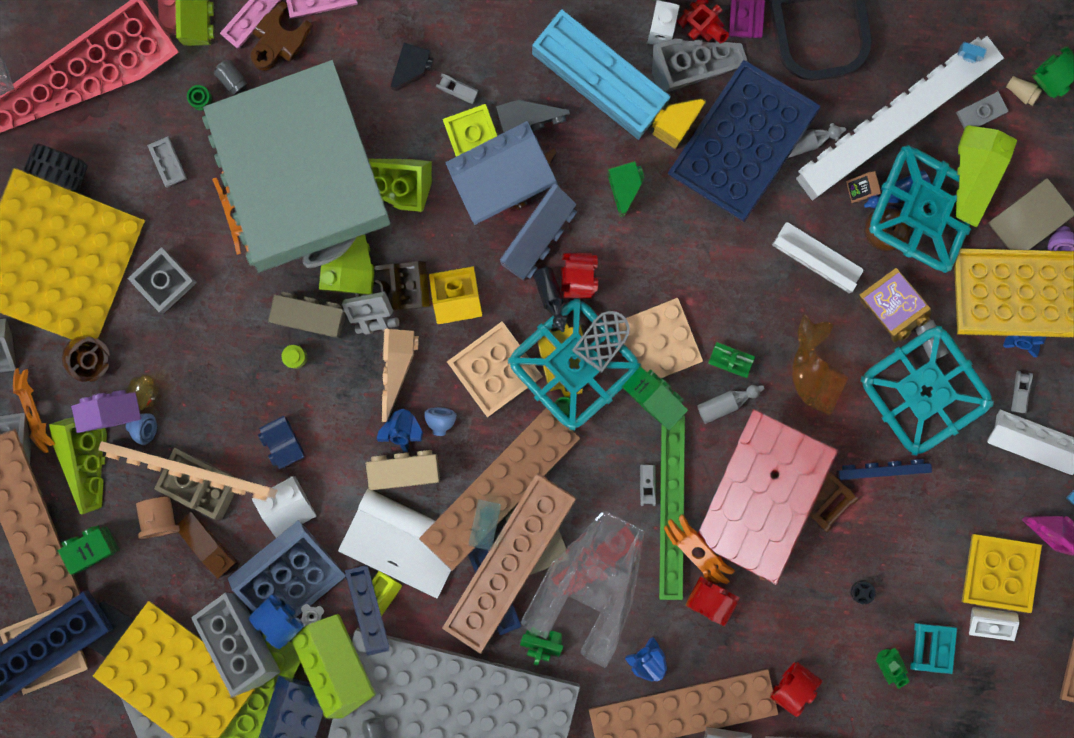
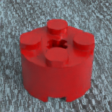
(578, 275)
(712, 601)
(796, 689)

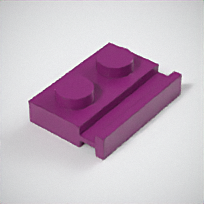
(746, 18)

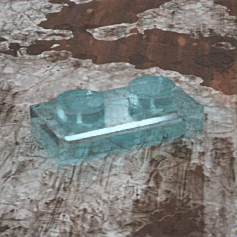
(484, 525)

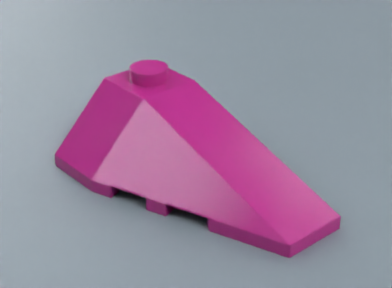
(1055, 531)

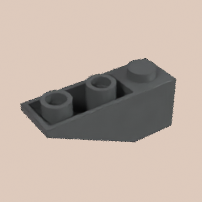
(537, 115)

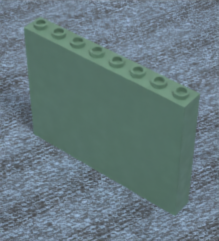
(294, 166)

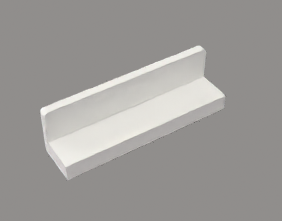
(818, 257)
(1033, 441)

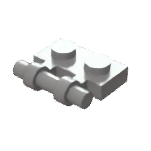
(370, 307)

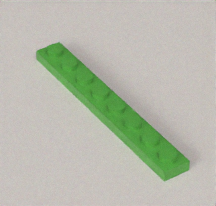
(671, 508)

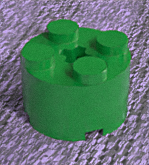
(1056, 73)

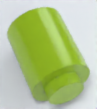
(294, 356)

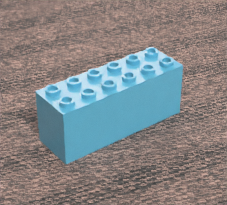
(600, 74)

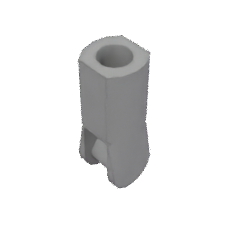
(461, 90)
(1021, 396)
(647, 480)

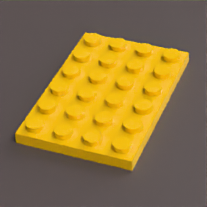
(1015, 292)
(170, 677)

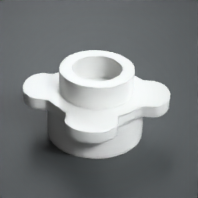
(307, 611)

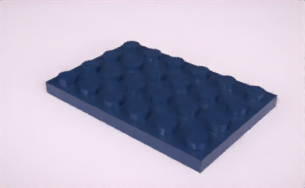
(744, 140)

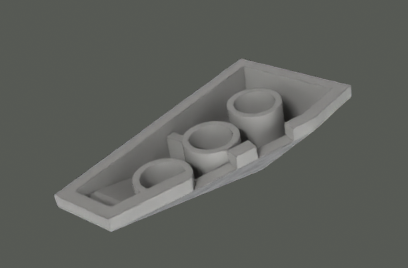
(689, 62)

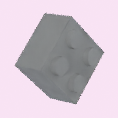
(162, 280)

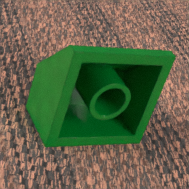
(625, 184)

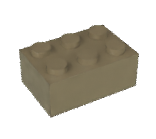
(307, 315)

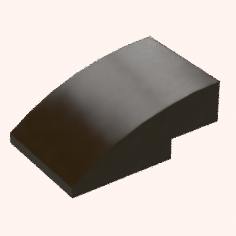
(403, 284)

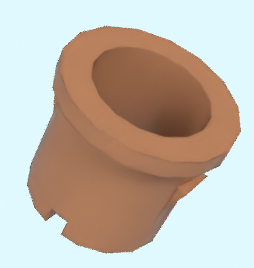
(156, 518)

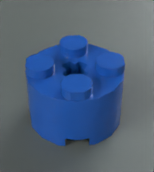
(276, 621)

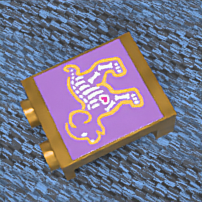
(896, 305)

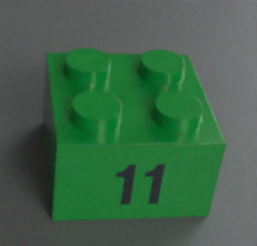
(655, 397)
(88, 550)

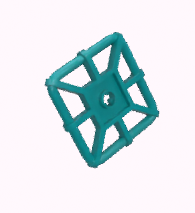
(913, 214)
(928, 375)
(574, 378)

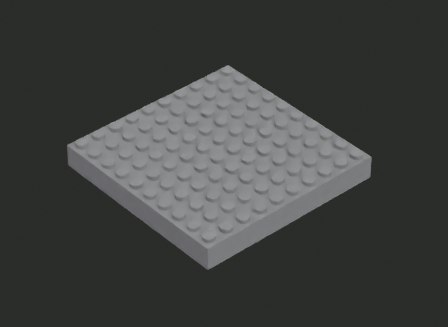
(456, 696)

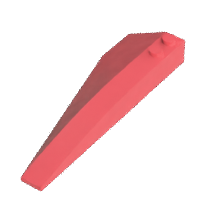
(103, 58)

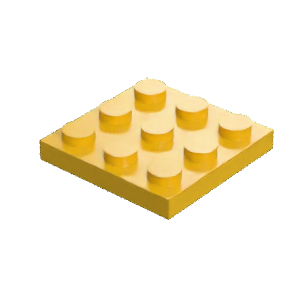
(1001, 573)

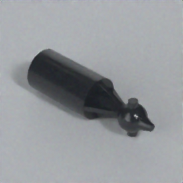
(550, 295)

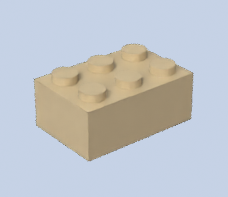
(403, 470)

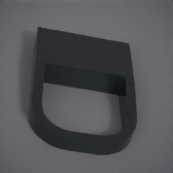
(816, 75)

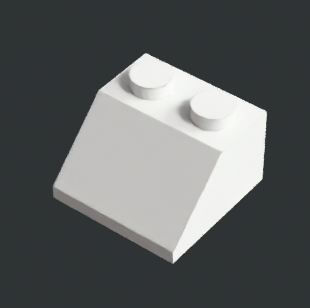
(286, 508)

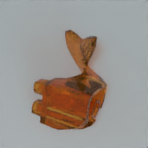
(813, 378)

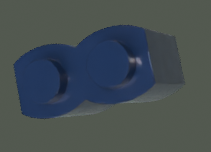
(282, 443)

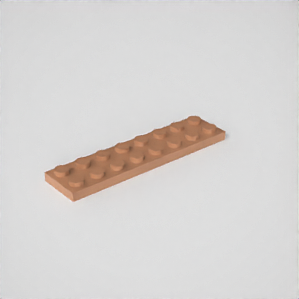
(502, 483)
(31, 529)
(509, 563)
(687, 709)

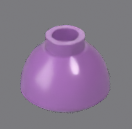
(1062, 240)

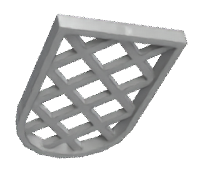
(605, 323)

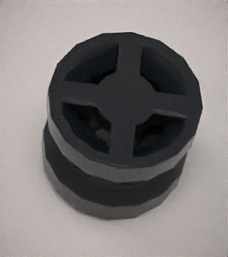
(865, 595)

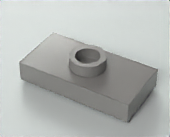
(982, 111)
(167, 162)

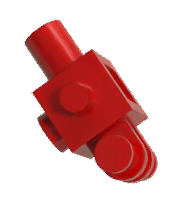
(704, 22)

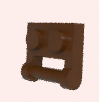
(830, 490)

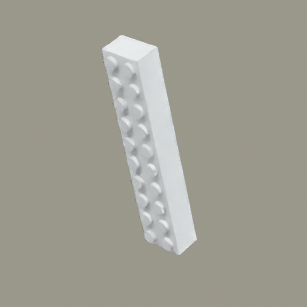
(894, 121)

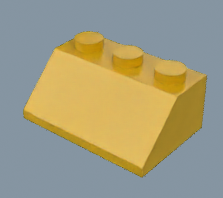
(674, 122)

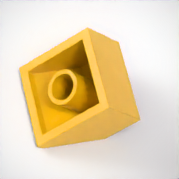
(455, 295)

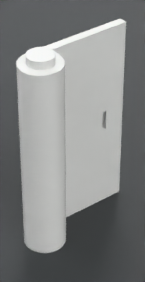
(391, 532)

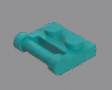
(941, 648)

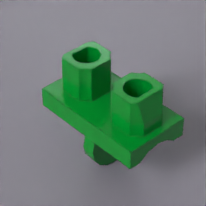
(731, 360)
(551, 646)
(892, 667)

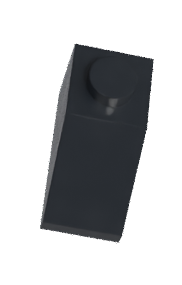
(411, 65)

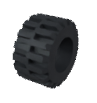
(56, 167)

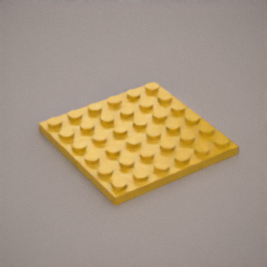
(61, 256)

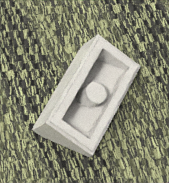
(993, 623)

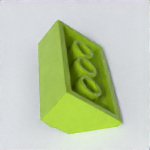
(193, 22)
(333, 667)

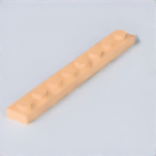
(196, 474)

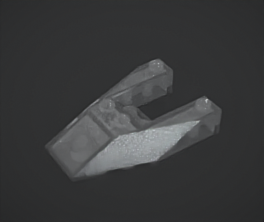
(598, 572)

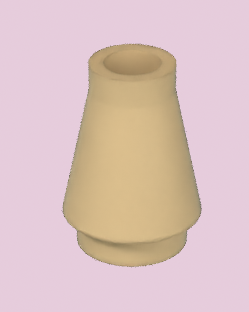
(1024, 90)

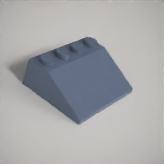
(501, 172)
(538, 233)
(289, 567)

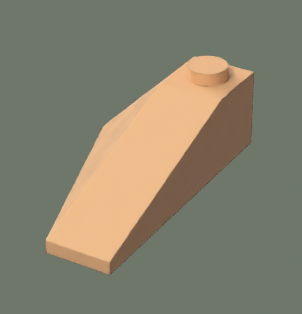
(397, 354)

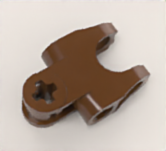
(275, 40)

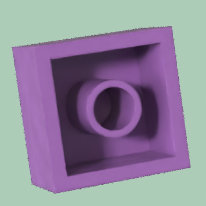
(105, 411)

